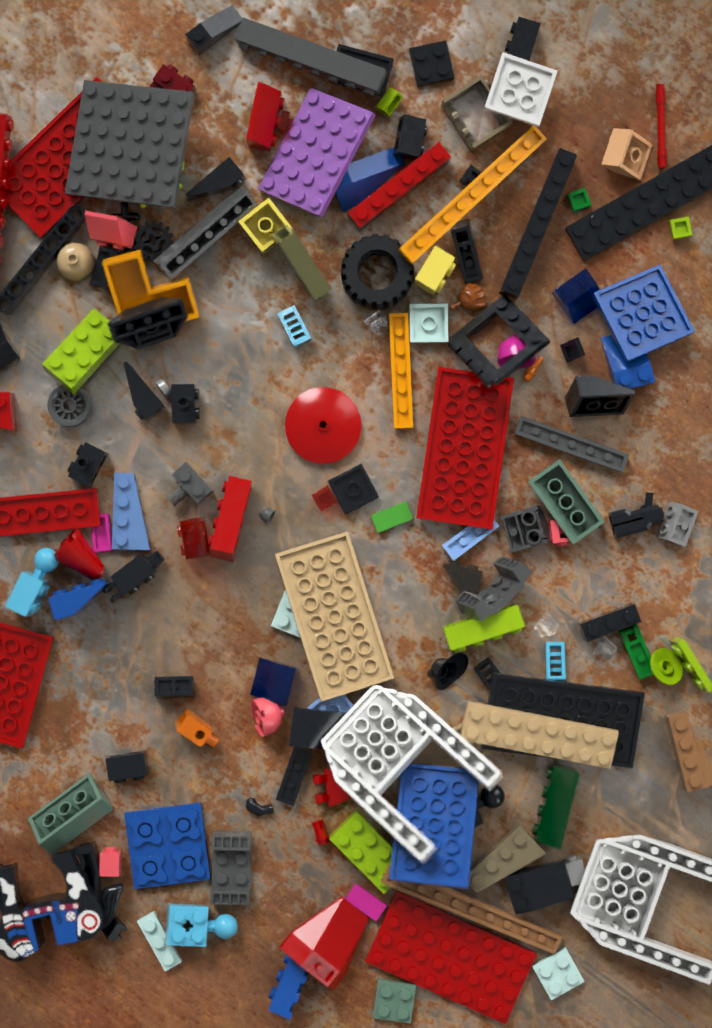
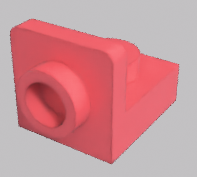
(555, 532)

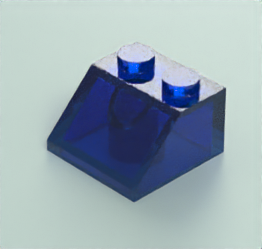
(576, 295)
(273, 681)

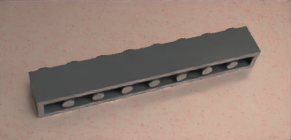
(310, 56)

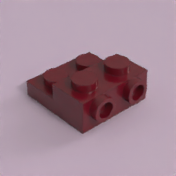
(169, 79)

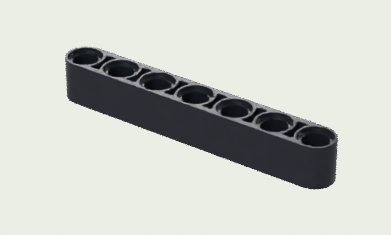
(41, 250)

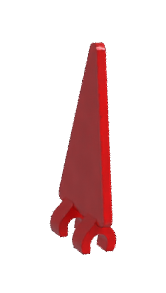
(334, 792)

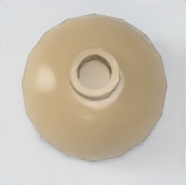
(75, 261)

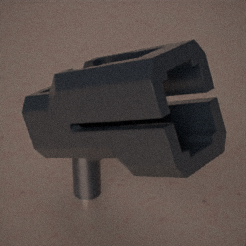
(647, 513)

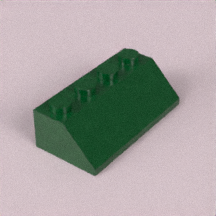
(556, 805)

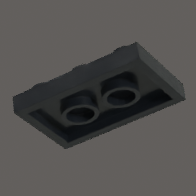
(372, 58)

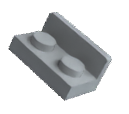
(677, 523)

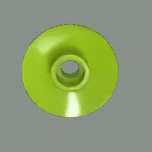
(666, 666)

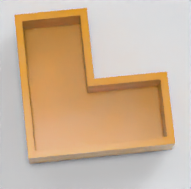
(132, 286)

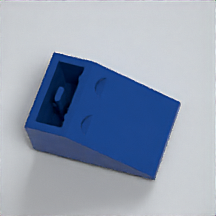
(73, 602)

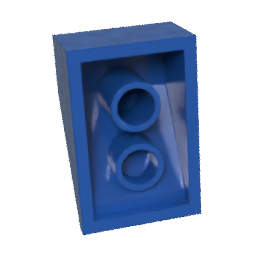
(629, 374)

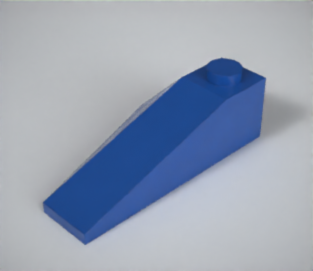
(365, 177)

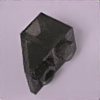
(464, 578)

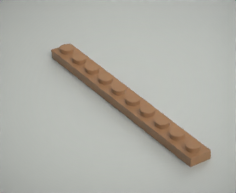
(479, 912)

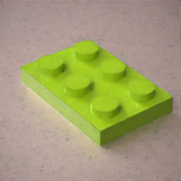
(691, 664)

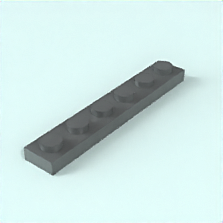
(571, 444)

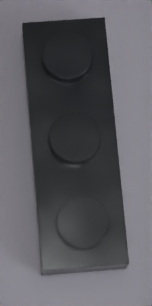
(294, 775)

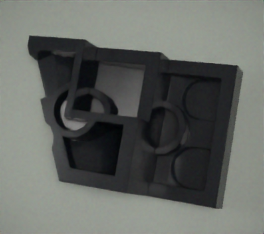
(311, 726)

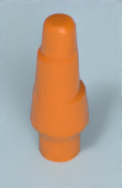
(532, 370)

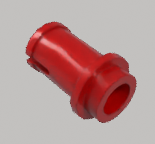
(320, 832)

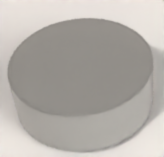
(163, 387)

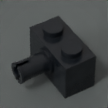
(184, 403)
(87, 464)

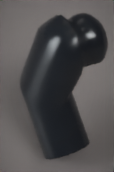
(256, 809)

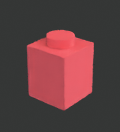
(110, 862)

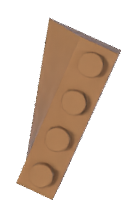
(690, 756)

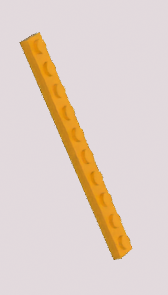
(472, 194)

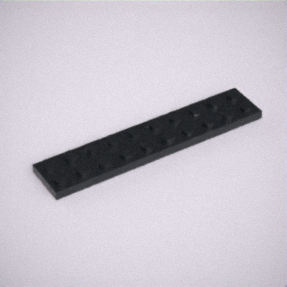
(642, 205)

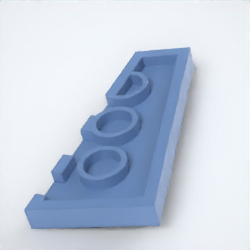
(128, 521)

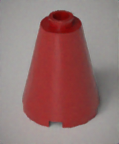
(79, 556)

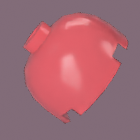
(267, 715)

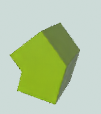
(389, 102)

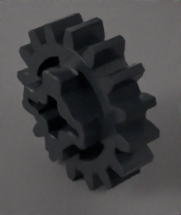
(160, 239)

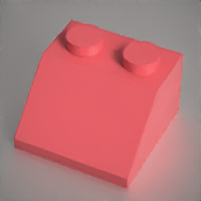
(110, 230)

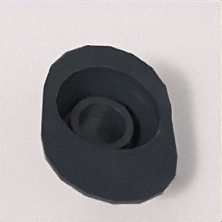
(448, 670)

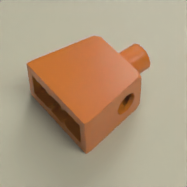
(190, 723)

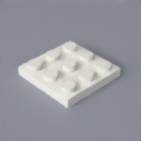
(520, 89)

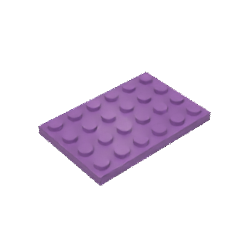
(316, 152)

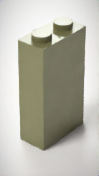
(301, 262)

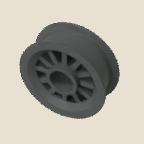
(54, 413)

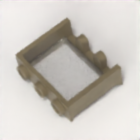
(470, 118)

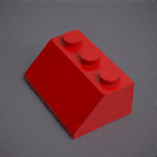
(264, 117)

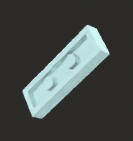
(156, 935)

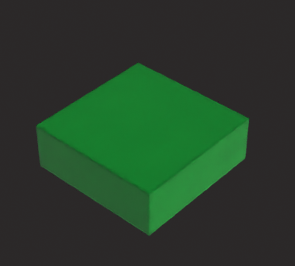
(579, 200)

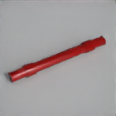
(661, 151)

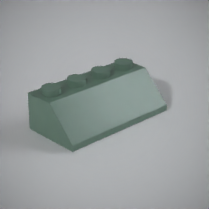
(566, 501)
(70, 814)

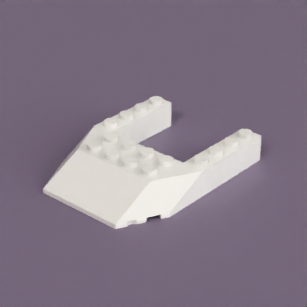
(380, 741)
(621, 895)

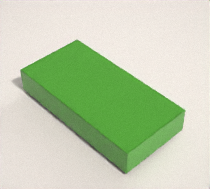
(391, 517)

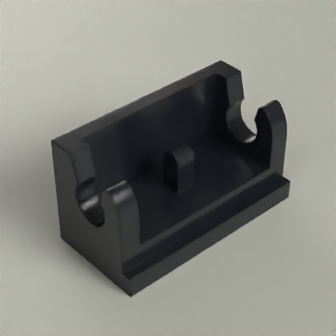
(99, 277)
(174, 687)

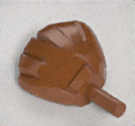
(470, 298)

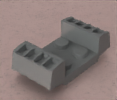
(498, 593)
(231, 867)

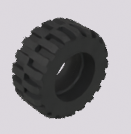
(351, 279)

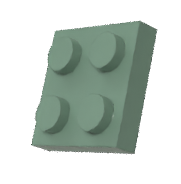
(394, 1000)

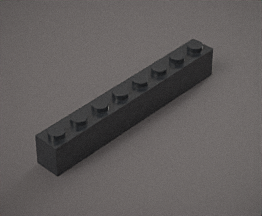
(538, 223)

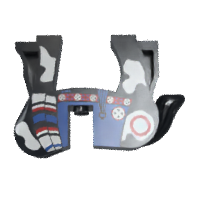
(74, 914)

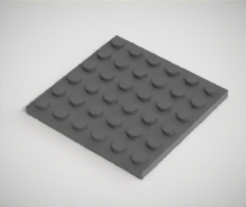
(130, 143)

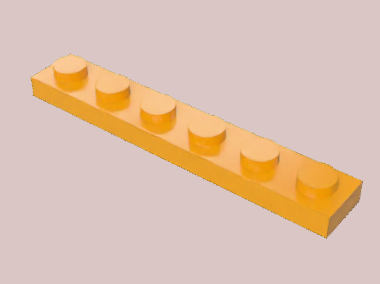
(400, 370)

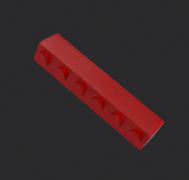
(399, 186)

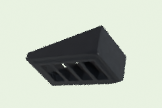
(482, 665)

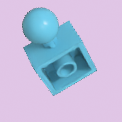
(31, 585)
(223, 926)

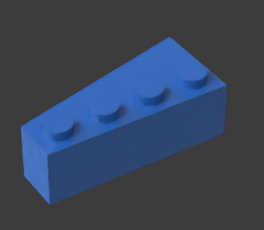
(287, 988)

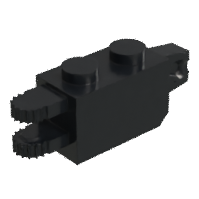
(133, 574)

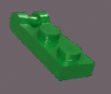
(637, 651)

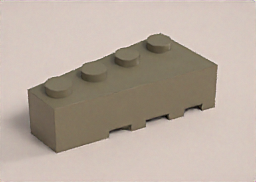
(506, 856)

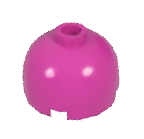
(510, 348)

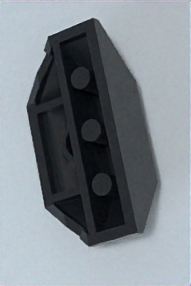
(149, 322)

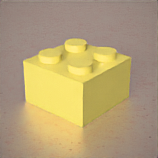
(262, 223)
(434, 271)

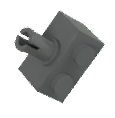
(190, 484)

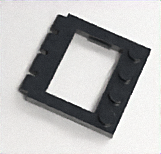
(518, 321)

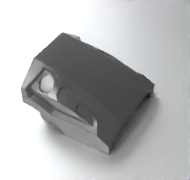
(526, 528)

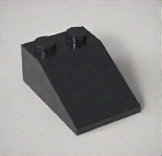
(597, 397)
(539, 886)

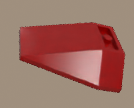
(327, 941)

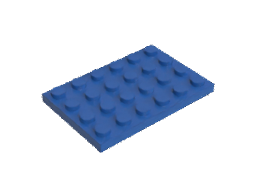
(443, 809)

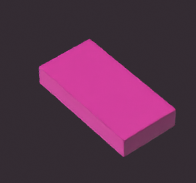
(102, 535)
(366, 901)

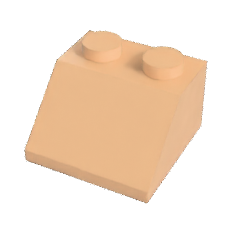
(627, 153)

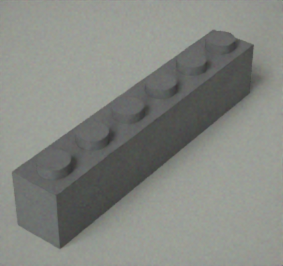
(205, 233)

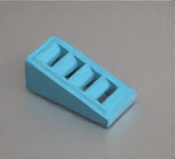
(301, 340)
(555, 645)

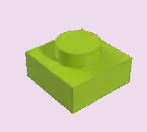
(680, 228)

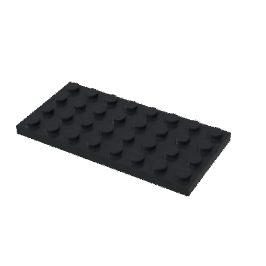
(573, 702)

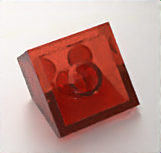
(194, 538)

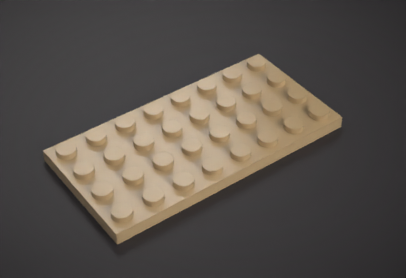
(334, 616)

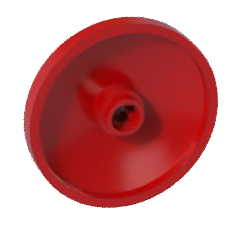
(318, 443)

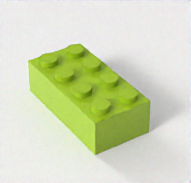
(81, 352)
(475, 632)
(364, 847)

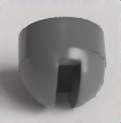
(268, 514)

